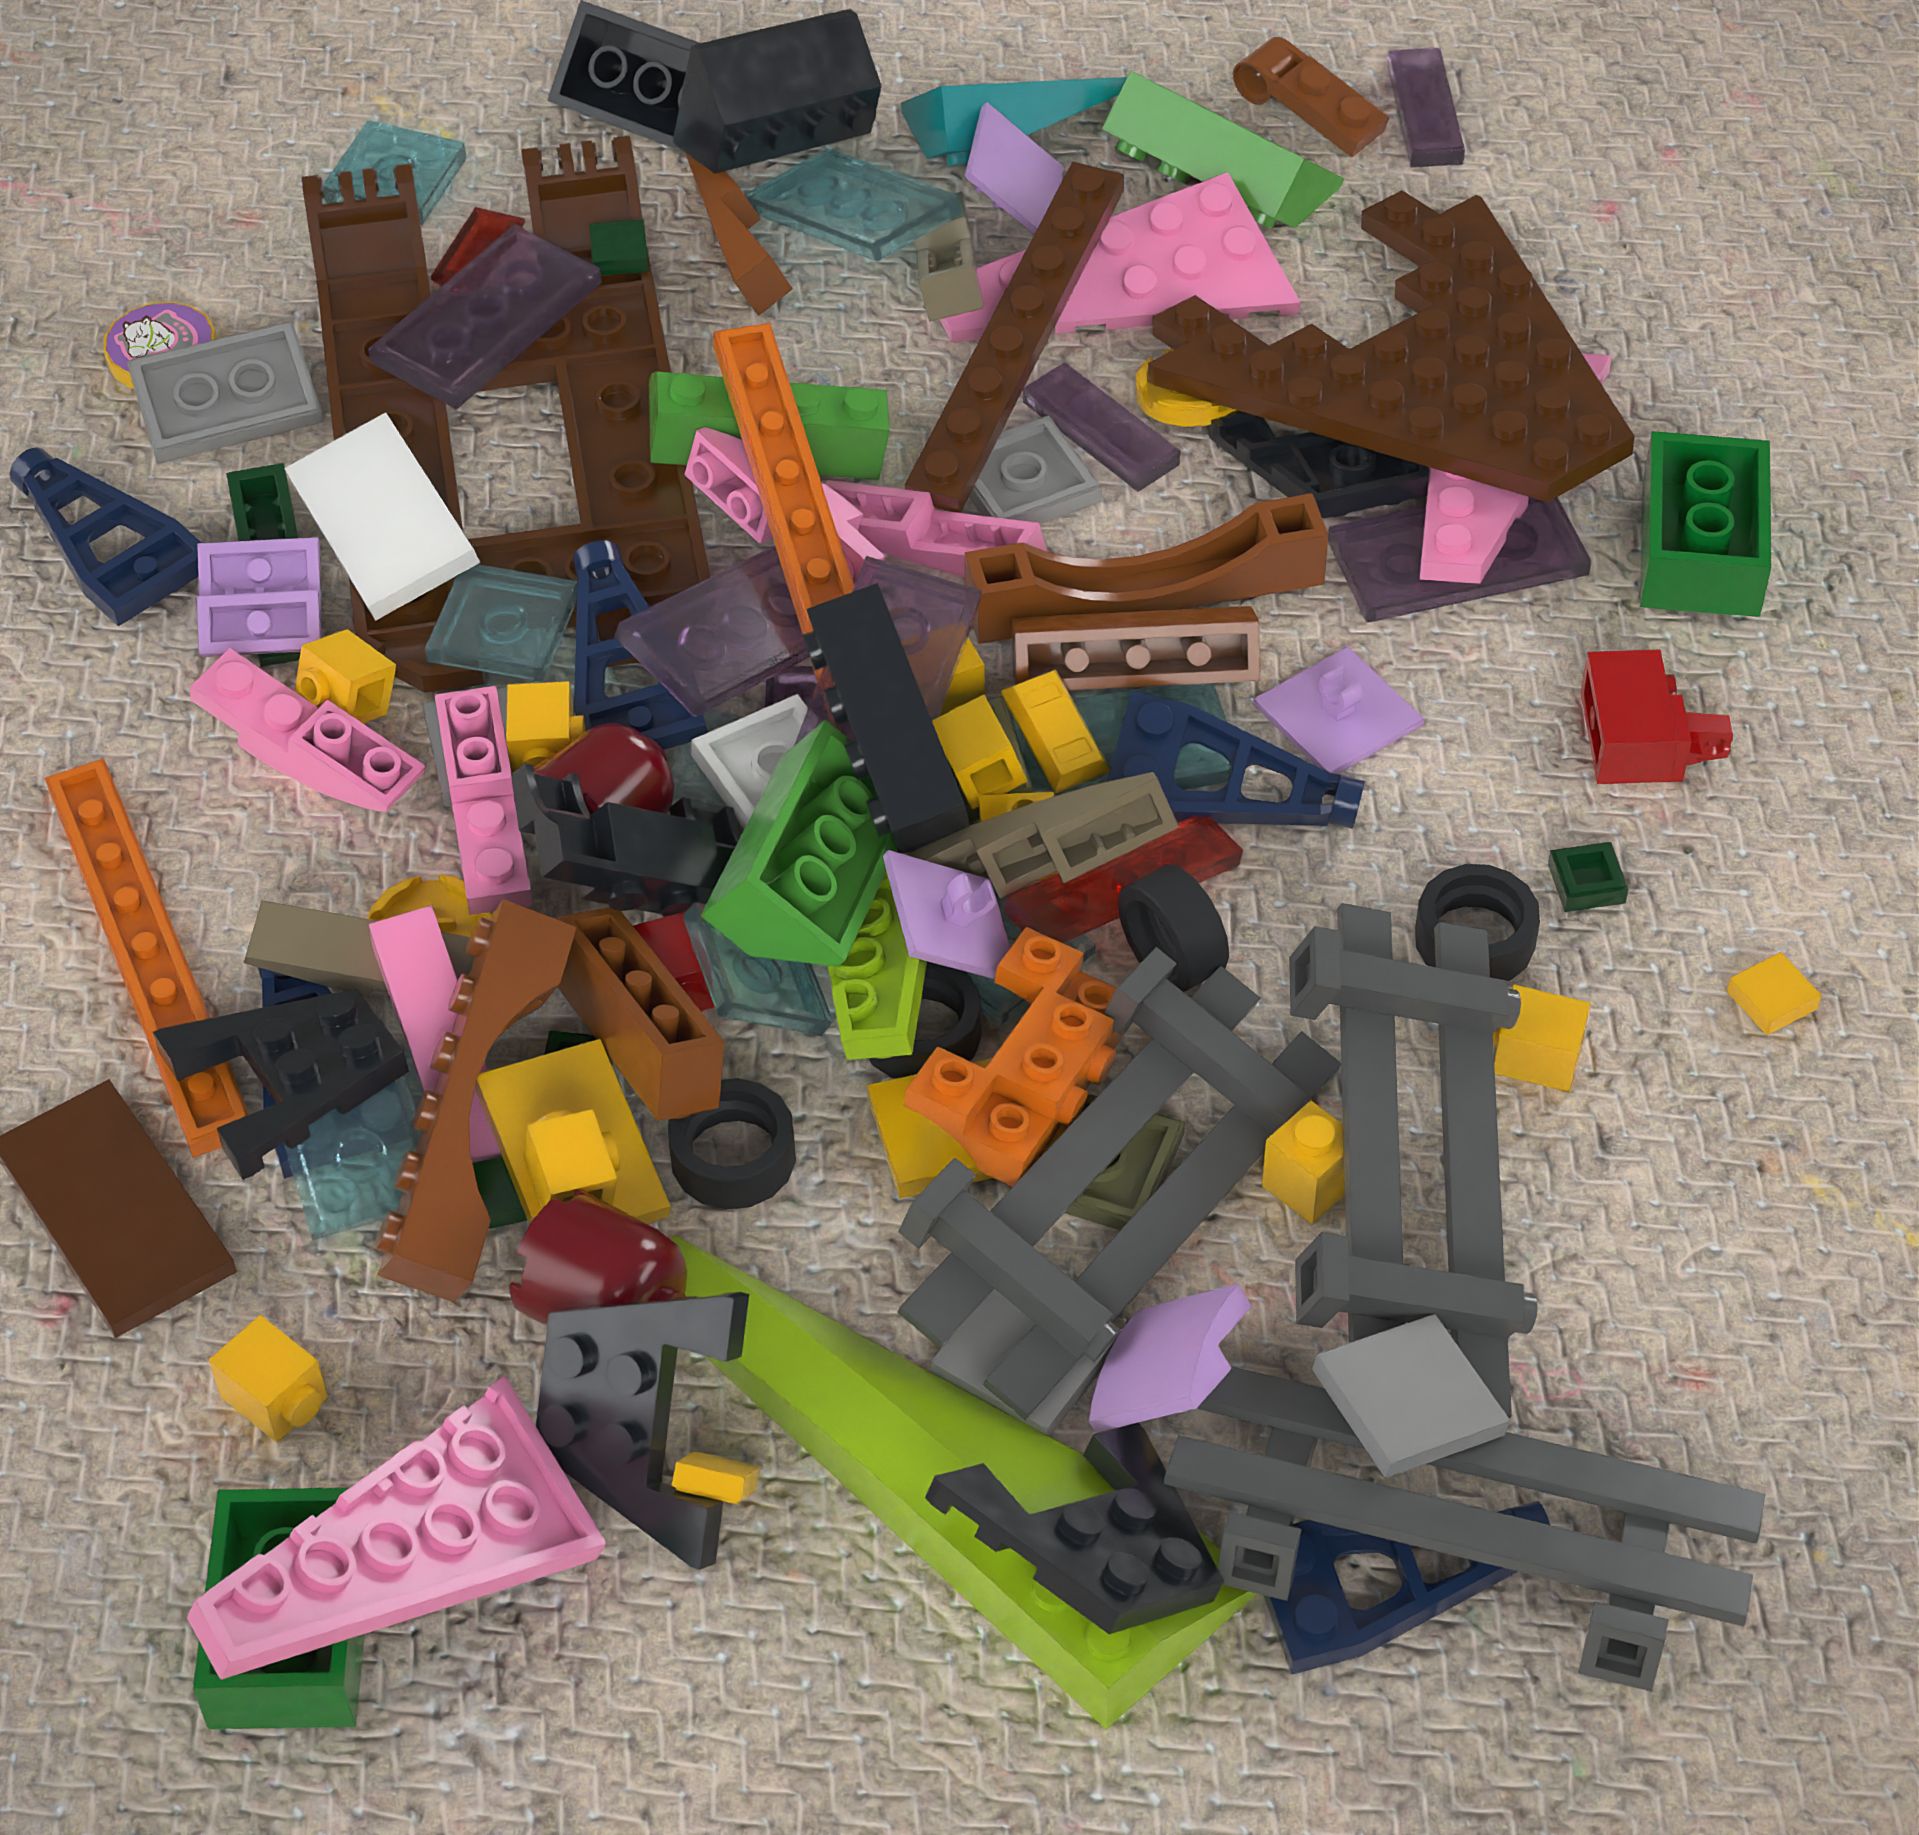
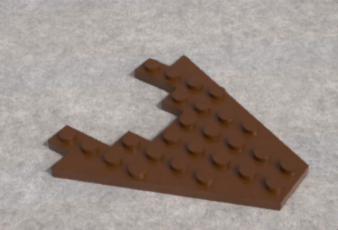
(1464, 386)

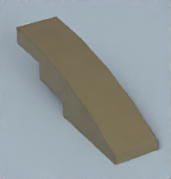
(1058, 834)

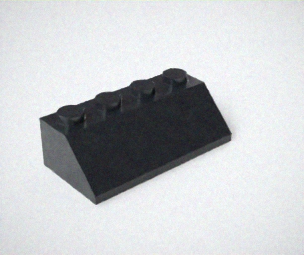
(622, 73)
(777, 92)
(887, 718)

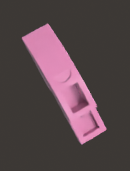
(724, 474)
(308, 743)
(482, 799)

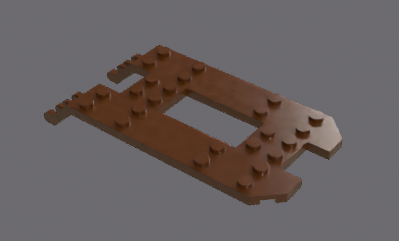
(599, 353)

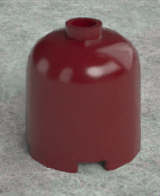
(615, 767)
(592, 1257)

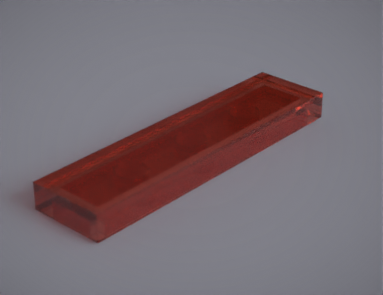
(1092, 898)

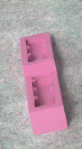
(911, 529)
(420, 989)

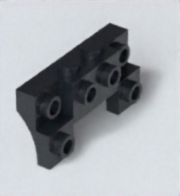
(624, 851)

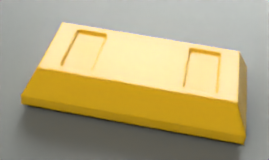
(1055, 731)

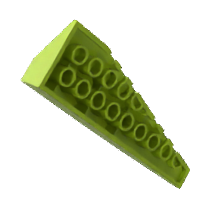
(895, 1427)

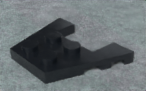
(1336, 473)
(306, 1055)
(610, 1407)
(1106, 1556)

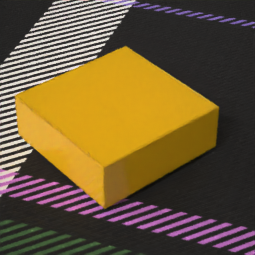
(1774, 993)
(715, 1477)

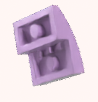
(259, 596)
(1166, 1359)

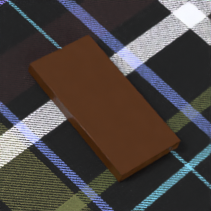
(113, 1208)

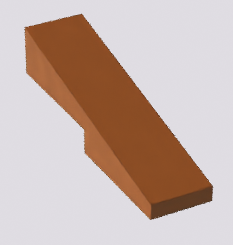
(731, 218)

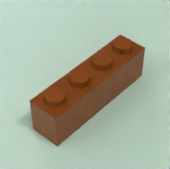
(1139, 647)
(642, 1016)

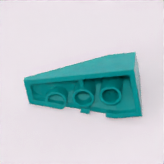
(948, 115)

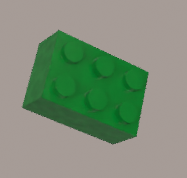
(1706, 524)
(291, 1693)

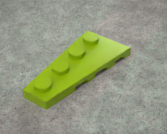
(878, 986)

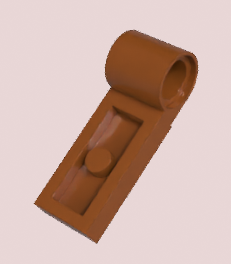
(1311, 93)

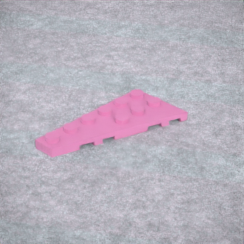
(1154, 258)
(1471, 519)
(420, 1533)

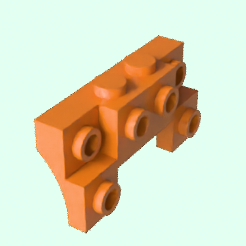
(1038, 1074)

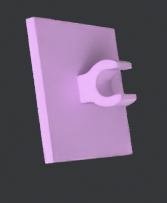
(1012, 169)
(1338, 711)
(947, 915)

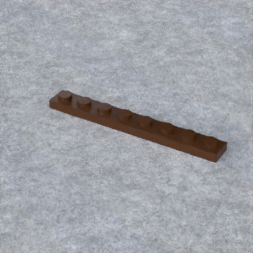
(1015, 336)

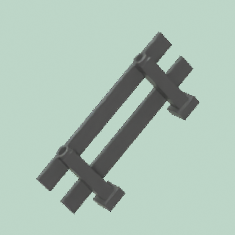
(997, 1245)
(1366, 1267)
(1622, 1636)

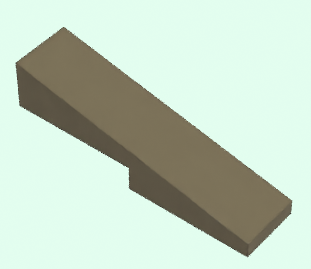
(949, 268)
(328, 948)

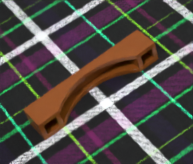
(1257, 553)
(441, 1215)

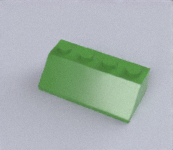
(1206, 145)
(842, 424)
(803, 859)

